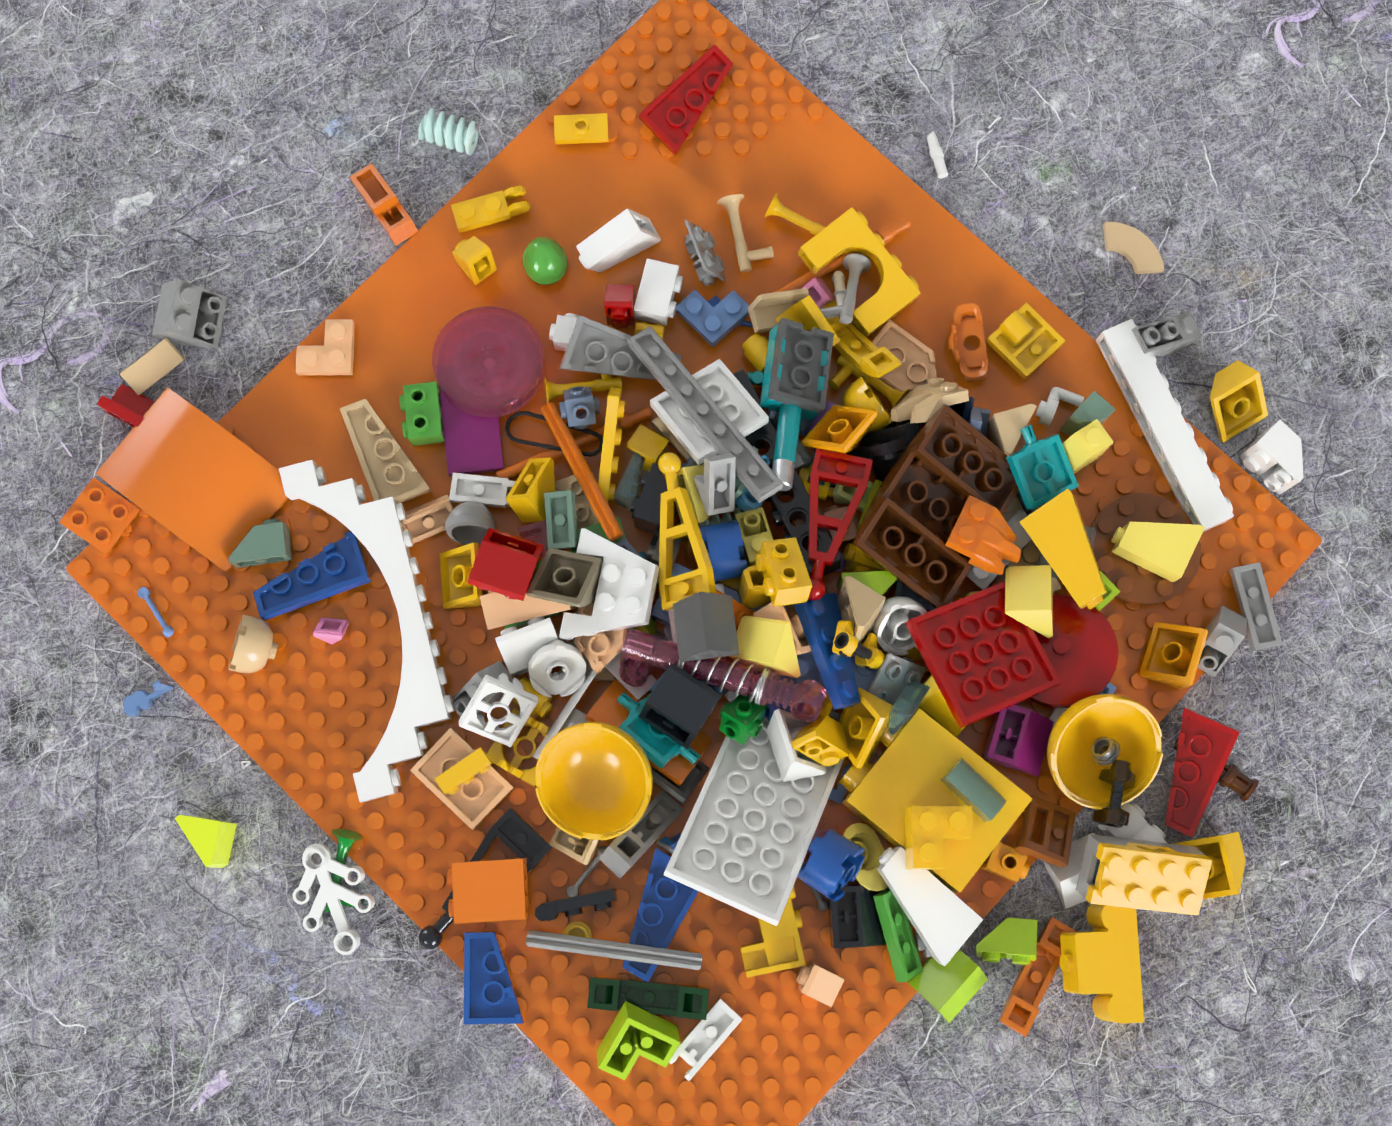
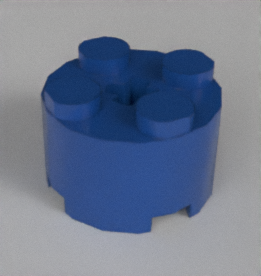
(724, 549)
(832, 864)

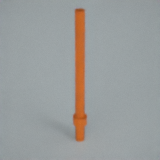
(886, 233)
(623, 423)

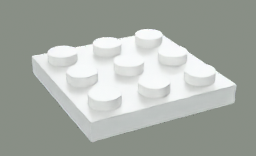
(729, 397)

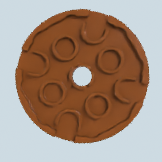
(1133, 581)

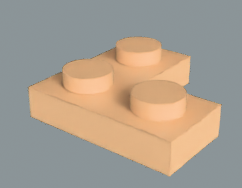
(336, 354)

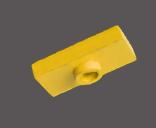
(581, 128)

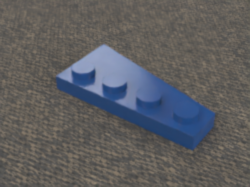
(324, 575)
(819, 624)
(659, 913)

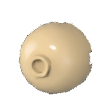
(252, 645)

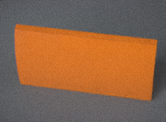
(612, 712)

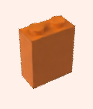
(488, 890)

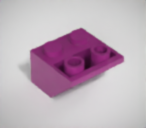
(1018, 739)

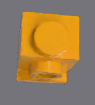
(996, 863)

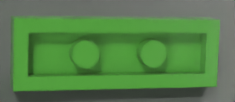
(898, 937)

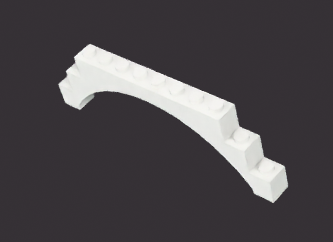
(421, 689)

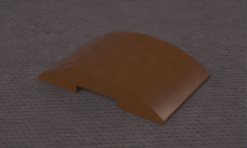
(923, 499)

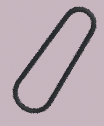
(546, 445)

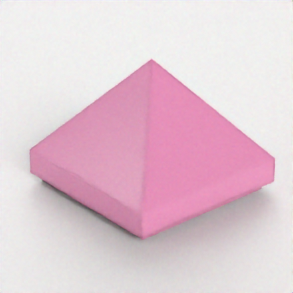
(330, 629)

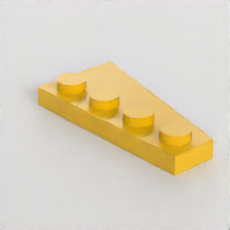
(611, 437)

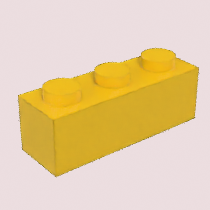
(463, 771)

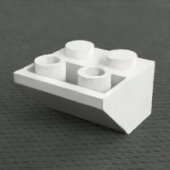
(1276, 457)
(520, 644)

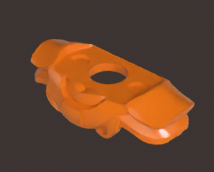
(968, 323)

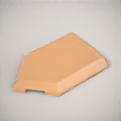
(915, 358)
(602, 647)

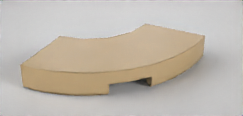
(1134, 246)

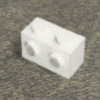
(657, 291)

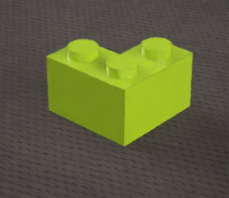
(636, 1034)

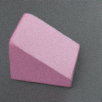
(819, 292)

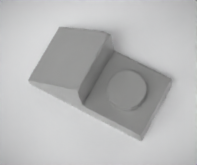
(717, 484)

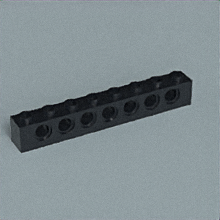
(799, 506)

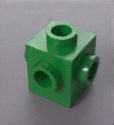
(742, 719)

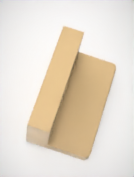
(770, 305)

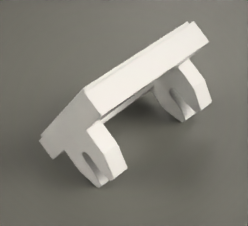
(475, 722)

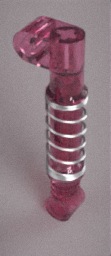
(645, 651)

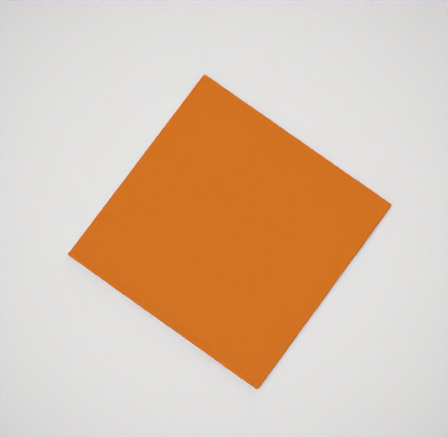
(326, 705)

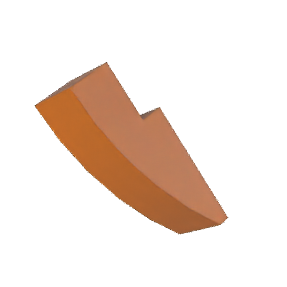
(384, 204)

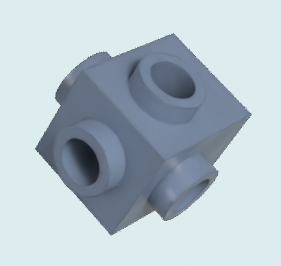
(579, 398)

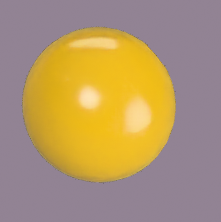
(1097, 717)
(593, 780)

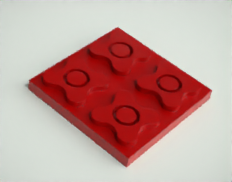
(981, 655)

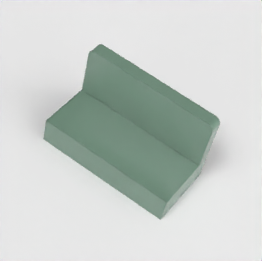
(561, 520)

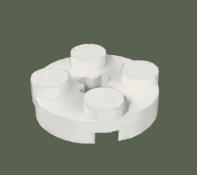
(553, 655)

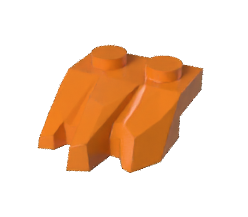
(983, 537)

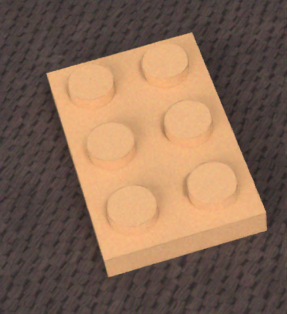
(473, 800)

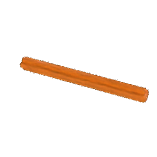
(582, 472)

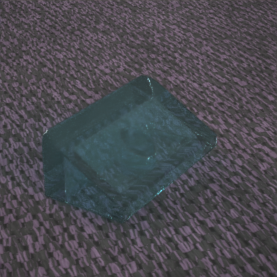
(906, 705)

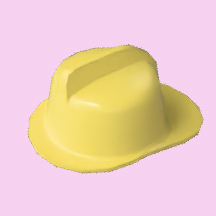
(867, 839)

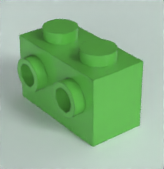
(423, 414)

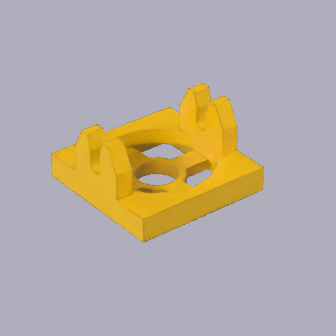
(497, 755)

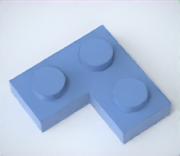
(710, 321)

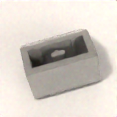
(189, 315)

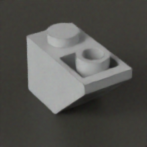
(1223, 637)
(464, 696)

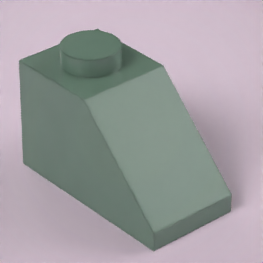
(263, 545)

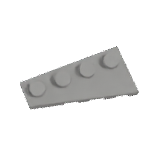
(602, 351)

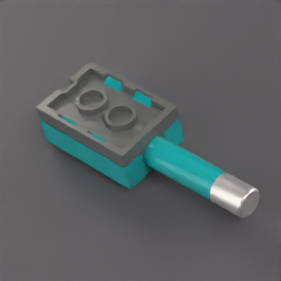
(794, 386)

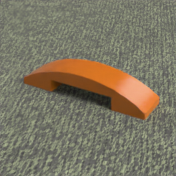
(1033, 980)

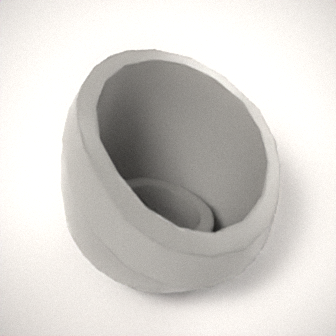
(469, 523)

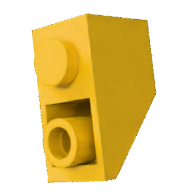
(822, 741)

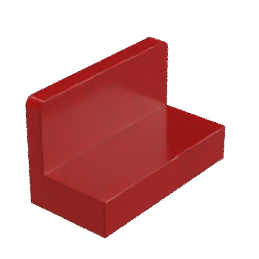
(126, 405)

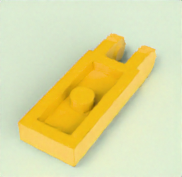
(489, 209)

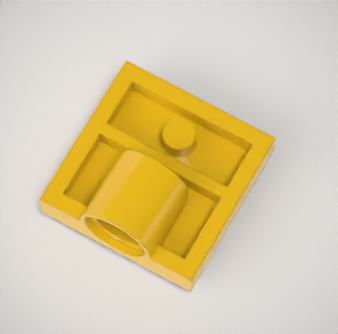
(1025, 340)

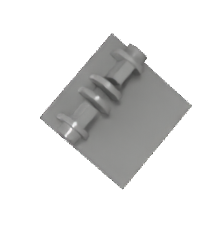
(700, 247)
(894, 677)

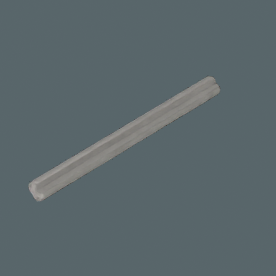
(614, 949)

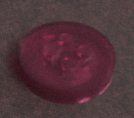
(488, 361)

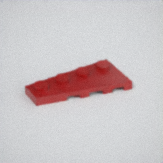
(684, 101)
(1199, 762)

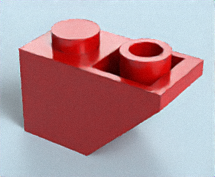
(620, 305)

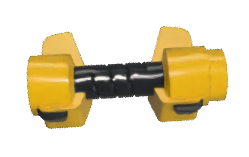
(845, 644)

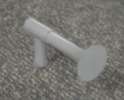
(855, 264)

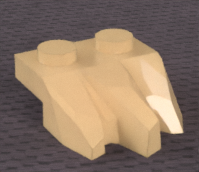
(927, 400)

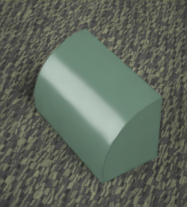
(1091, 409)
(974, 790)

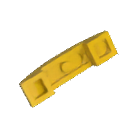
(861, 350)

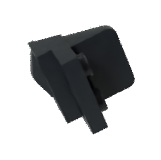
(886, 446)

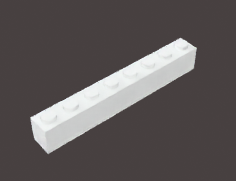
(1164, 427)

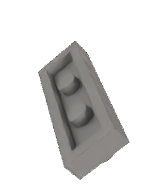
(1256, 606)

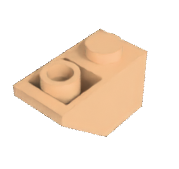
(819, 983)

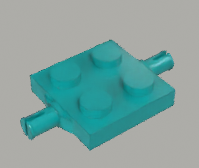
(1041, 469)
(656, 745)

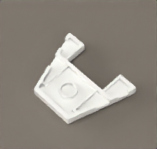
(623, 590)

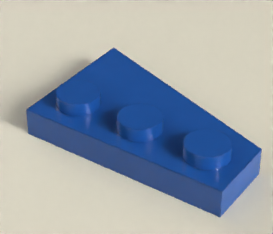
(487, 984)

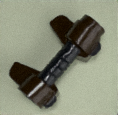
(1120, 778)

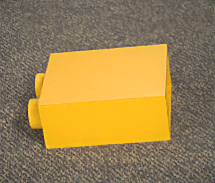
(911, 775)

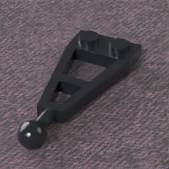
(519, 838)

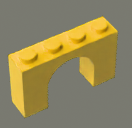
(852, 235)

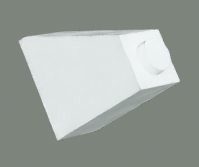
(617, 241)

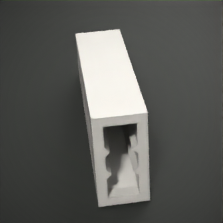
(931, 907)

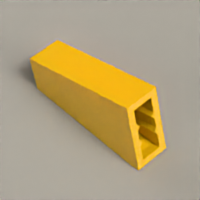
(1066, 547)

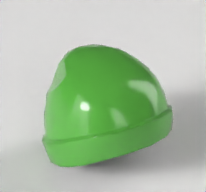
(544, 261)

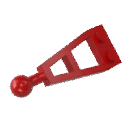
(840, 470)

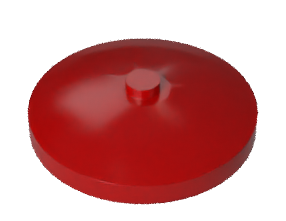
(1080, 651)

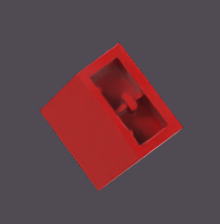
(505, 564)

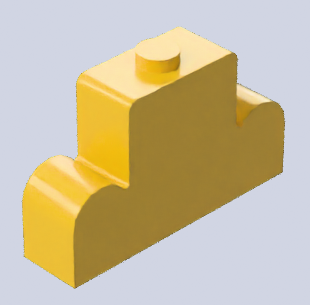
(1106, 963)

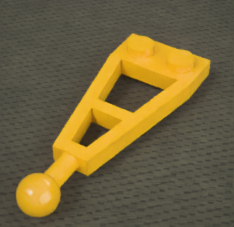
(700, 580)

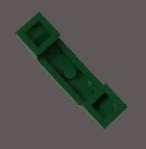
(650, 996)

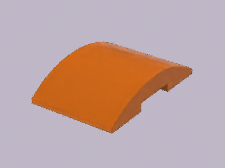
(194, 478)

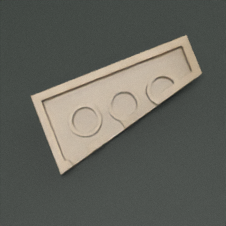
(380, 456)

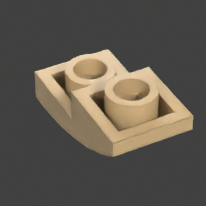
(152, 366)

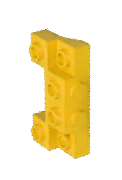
(780, 944)

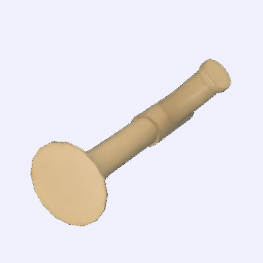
(744, 256)

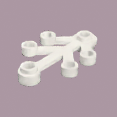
(330, 894)

